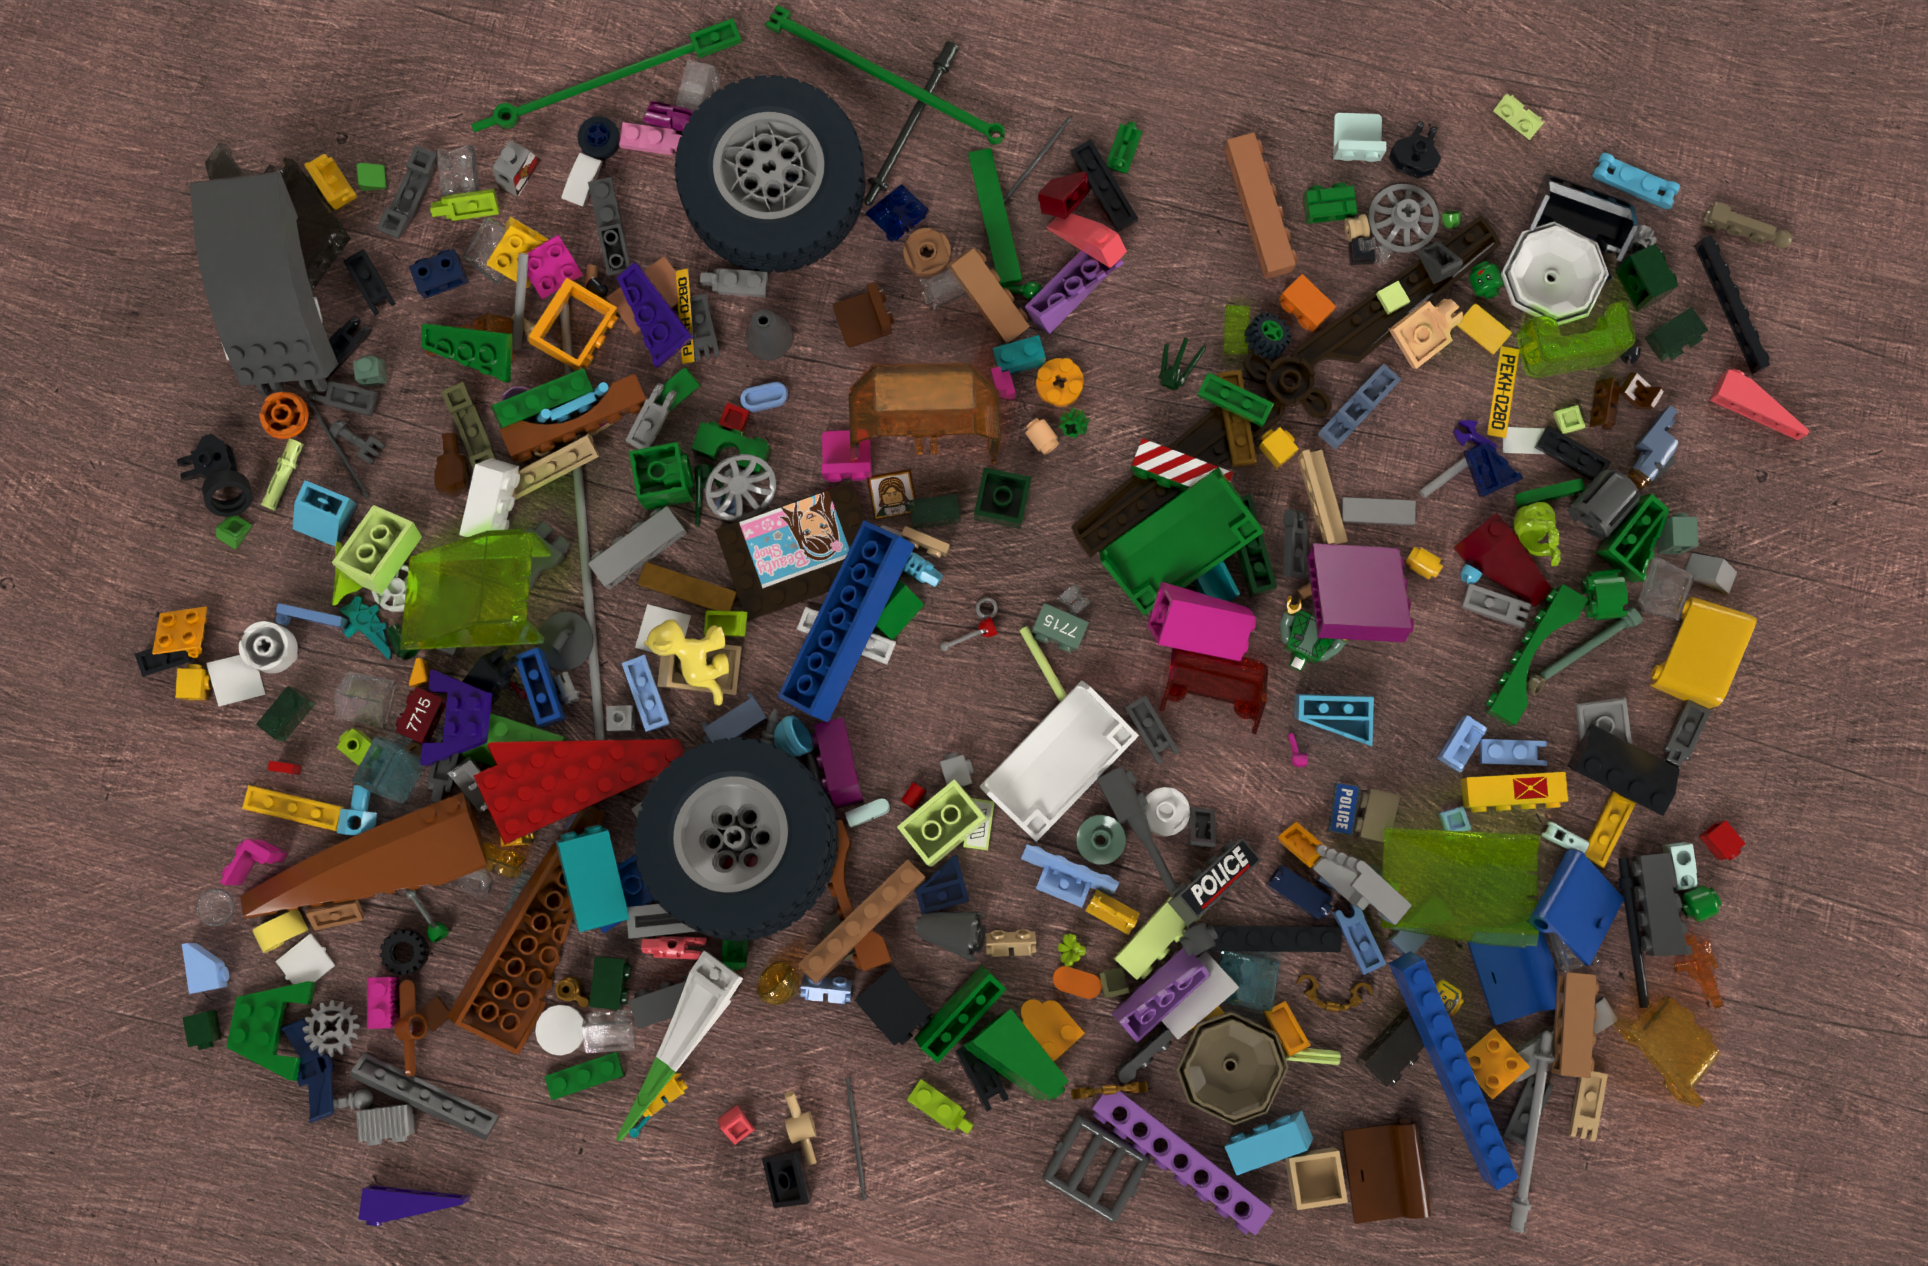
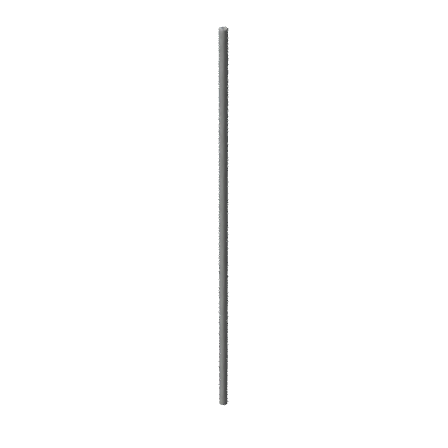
(584, 553)

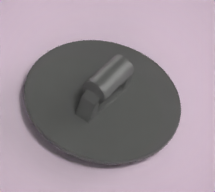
(566, 640)

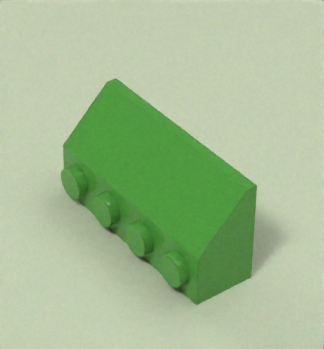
(507, 730)

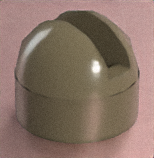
(1535, 684)

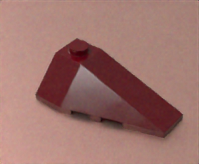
(1503, 559)

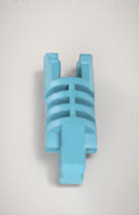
(922, 570)

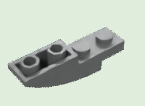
(610, 226)

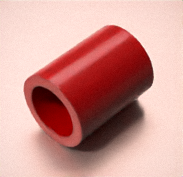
(913, 795)

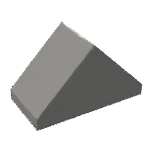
(1711, 572)

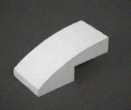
(583, 171)

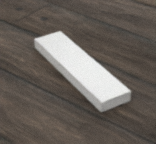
(877, 647)

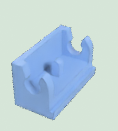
(1462, 743)

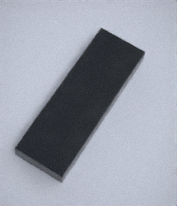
(1571, 453)

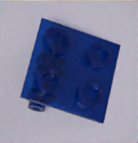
(897, 213)

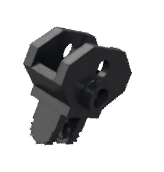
(1417, 153)
(208, 458)

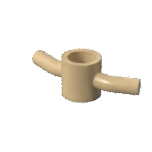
(800, 1127)

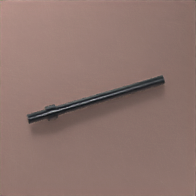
(1627, 883)

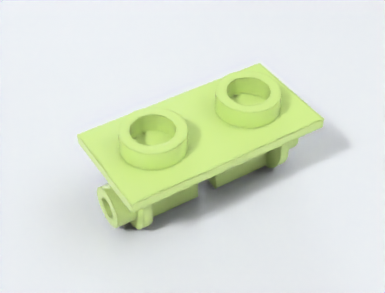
(1513, 113)

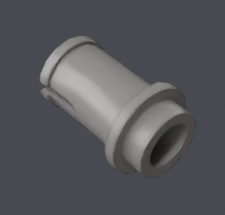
(567, 690)

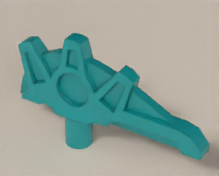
(366, 621)

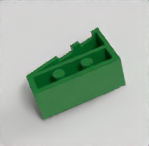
(1634, 539)

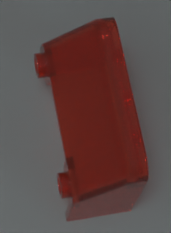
(1219, 679)

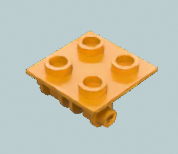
(181, 631)
(1495, 1063)

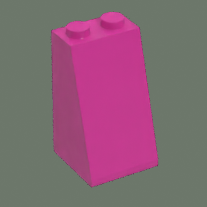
(1200, 623)

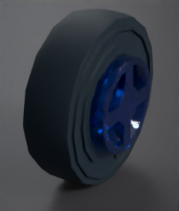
(592, 131)

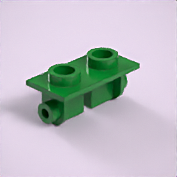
(1124, 147)

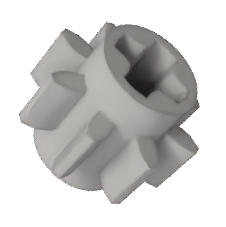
(1642, 239)

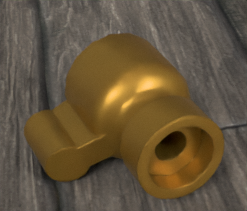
(572, 989)

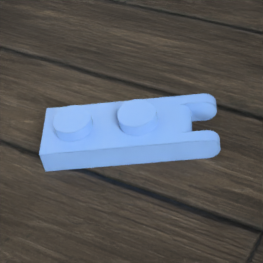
(1511, 752)

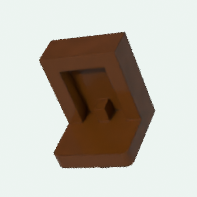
(1640, 392)

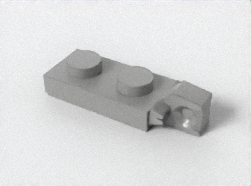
(736, 282)

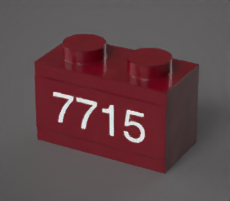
(420, 715)

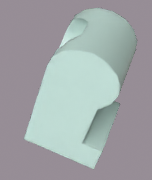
(1683, 863)

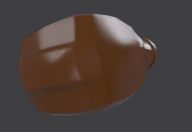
(451, 469)

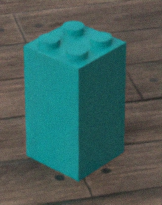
(592, 878)

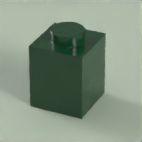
(202, 1029)

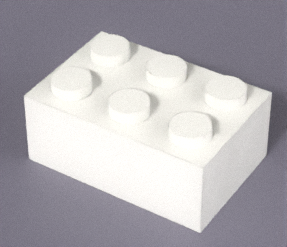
(490, 497)

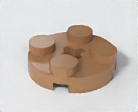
(933, 241)

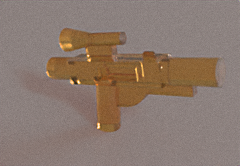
(1700, 971)

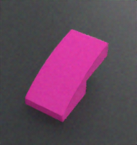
(1003, 383)

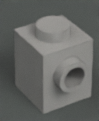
(957, 768)

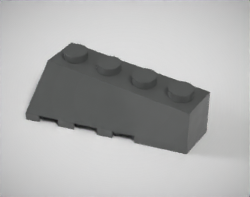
(1659, 906)

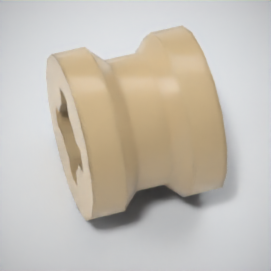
(1357, 227)

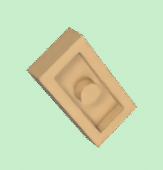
(934, 546)

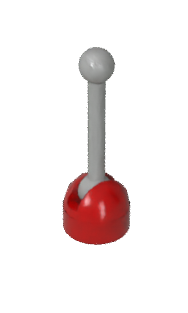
(985, 628)

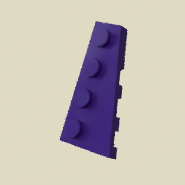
(659, 324)

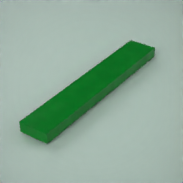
(994, 216)

